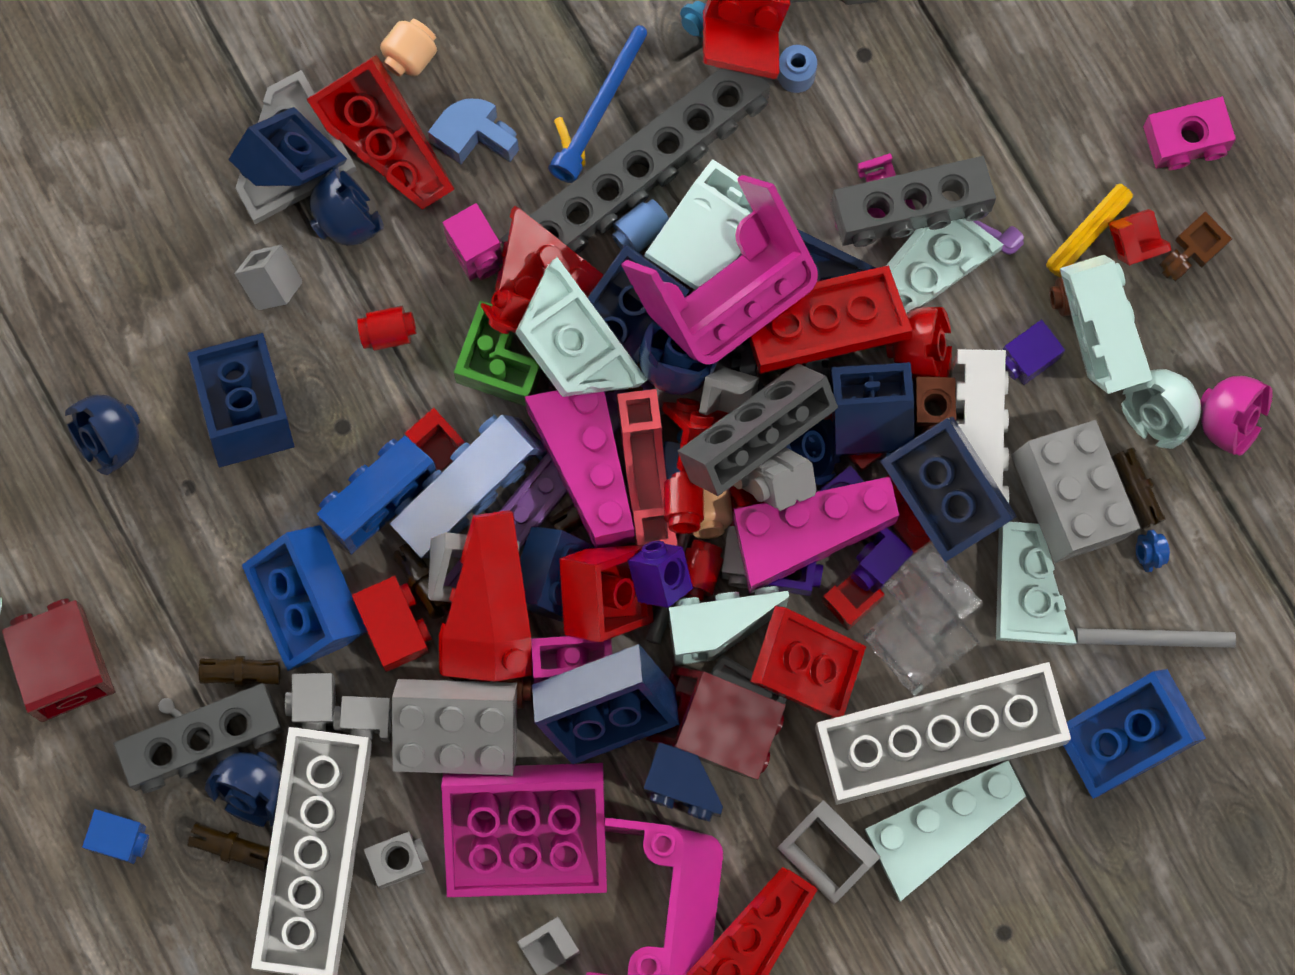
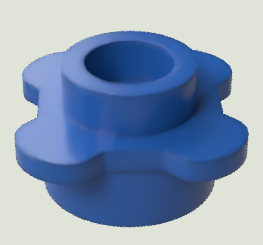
(1152, 550)

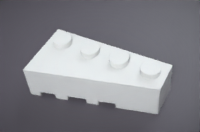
(980, 407)

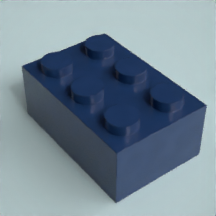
(948, 488)
(605, 704)

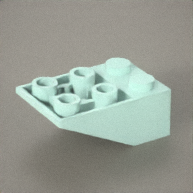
(702, 229)
(711, 628)

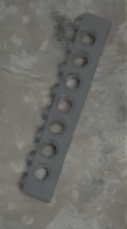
(643, 149)

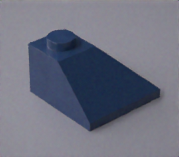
(285, 151)

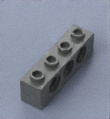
(965, 177)
(757, 429)
(138, 750)

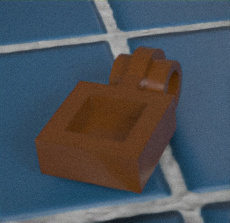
(1200, 241)

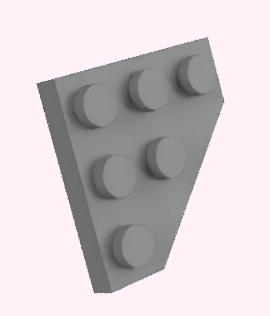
(268, 200)

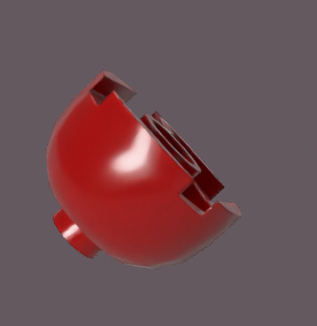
(927, 344)

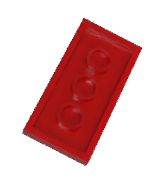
(834, 320)

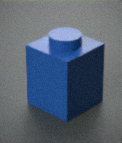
(116, 837)

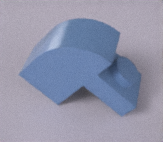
(468, 123)

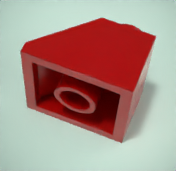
(601, 594)

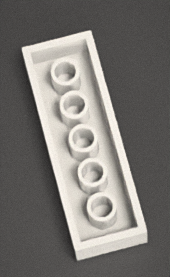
(942, 733)
(312, 853)

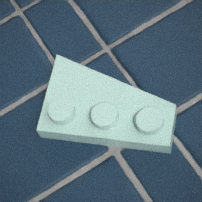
(1027, 590)

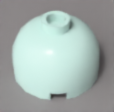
(1163, 408)

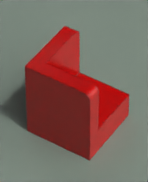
(1138, 237)
(435, 438)
(850, 602)

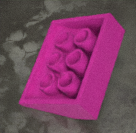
(525, 831)

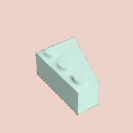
(1105, 324)

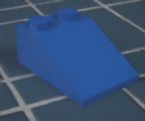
(1131, 732)

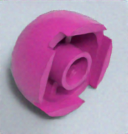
(1233, 411)

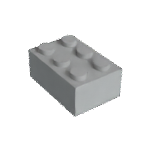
(1075, 491)
(454, 727)

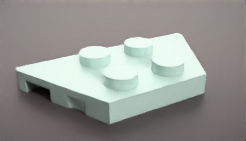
(573, 339)

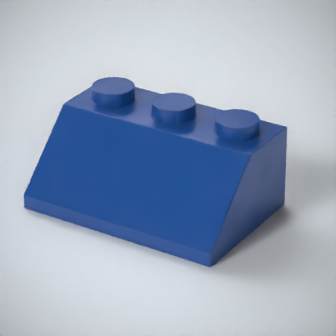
(375, 493)
(304, 597)

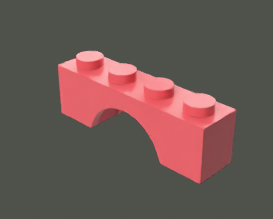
(644, 464)

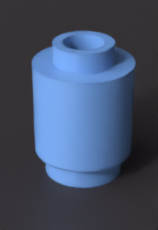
(793, 78)
(640, 225)

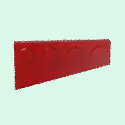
(760, 930)

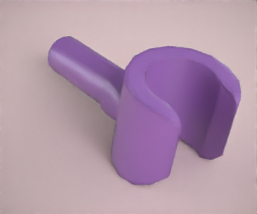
(1011, 238)

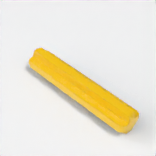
(1090, 229)

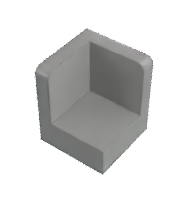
(268, 277)
(727, 390)
(548, 947)

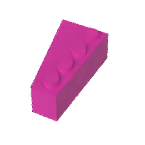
(584, 451)
(785, 540)

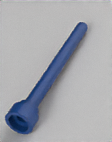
(567, 163)

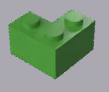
(491, 367)

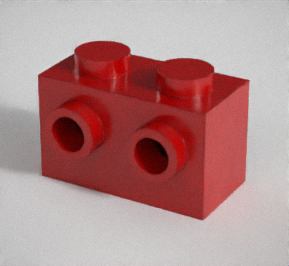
(391, 622)

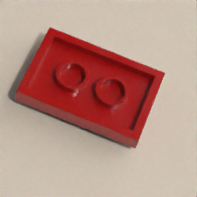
(808, 663)

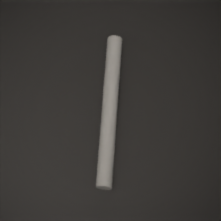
(1155, 638)

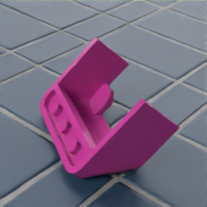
(742, 296)
(692, 898)

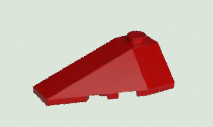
(377, 125)
(488, 616)

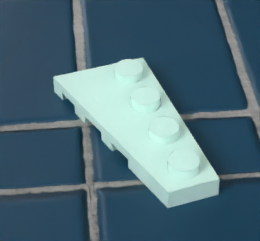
(938, 259)
(937, 829)

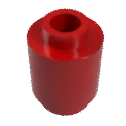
(386, 328)
(683, 504)
(704, 568)

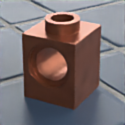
(936, 390)

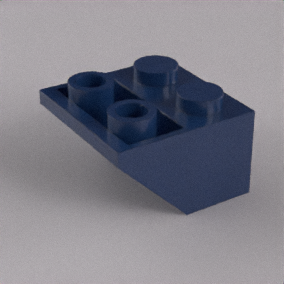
(872, 408)
(542, 569)
(681, 779)

